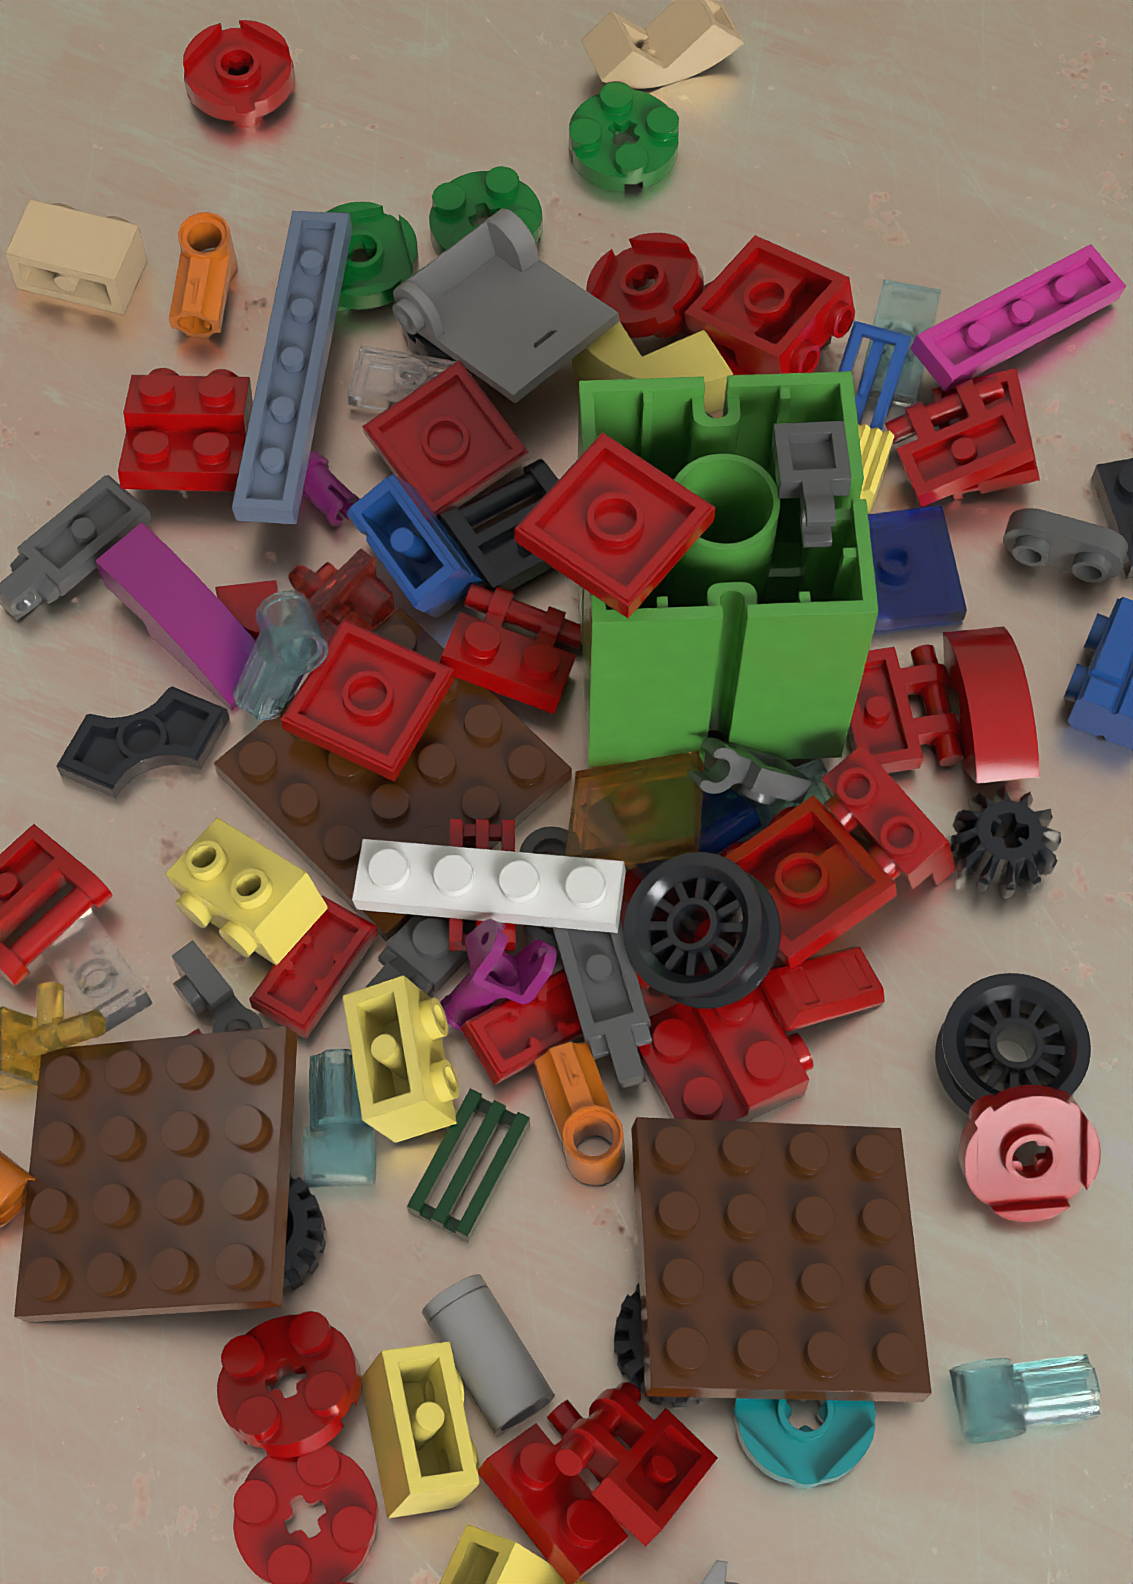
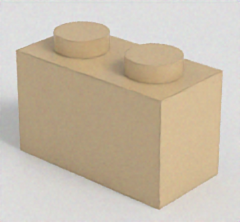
(76, 256)

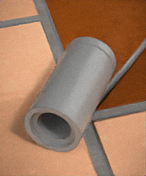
(488, 1353)

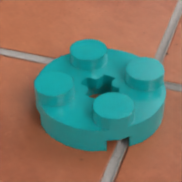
(803, 1454)

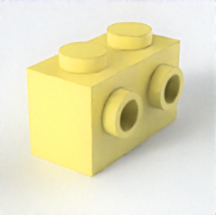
(246, 892)
(400, 1059)
(420, 1429)

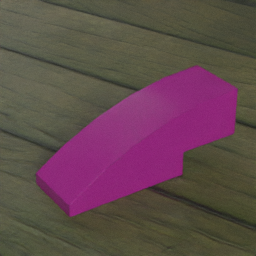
(178, 610)

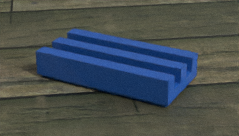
(880, 338)

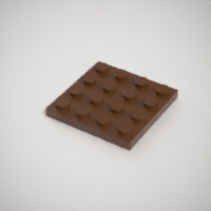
(466, 766)
(159, 1177)
(777, 1262)

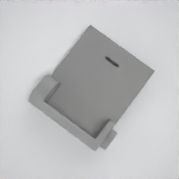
(501, 307)

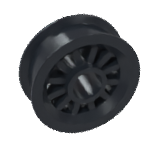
(723, 896)
(1015, 994)

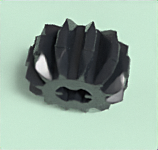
(1000, 823)

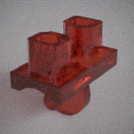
(341, 592)

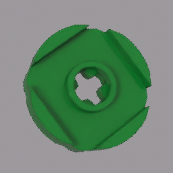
(623, 112)
(478, 196)
(395, 258)

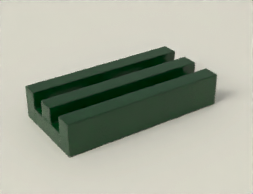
(494, 1114)

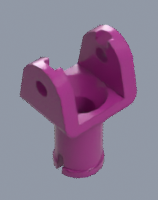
(497, 974)

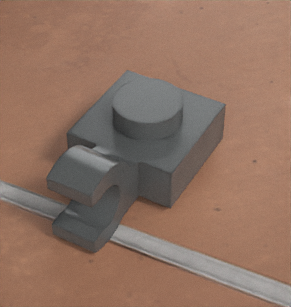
(812, 466)
(760, 773)
(205, 988)

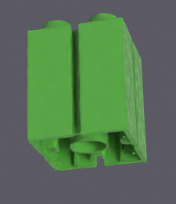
(748, 621)

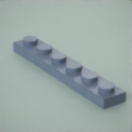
(293, 368)

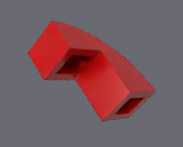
(993, 703)

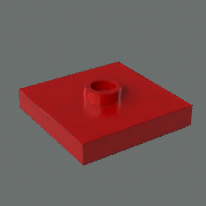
(446, 439)
(614, 525)
(368, 700)

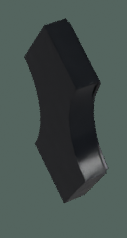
(116, 750)

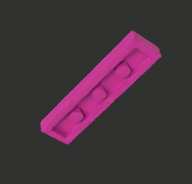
(1017, 317)

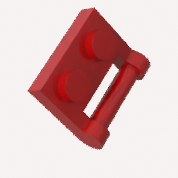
(29, 876)

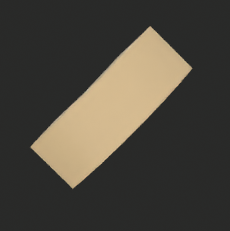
(670, 49)

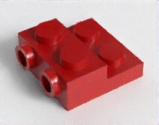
(774, 309)
(184, 431)
(899, 831)
(815, 877)
(724, 1060)

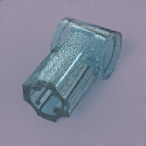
(284, 651)
(337, 1143)
(1006, 1398)

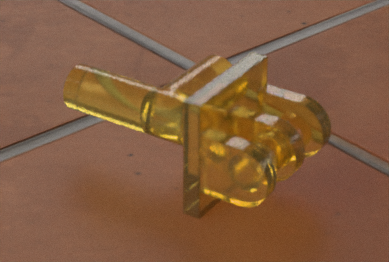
(27, 1037)

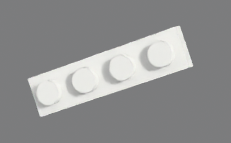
(489, 885)

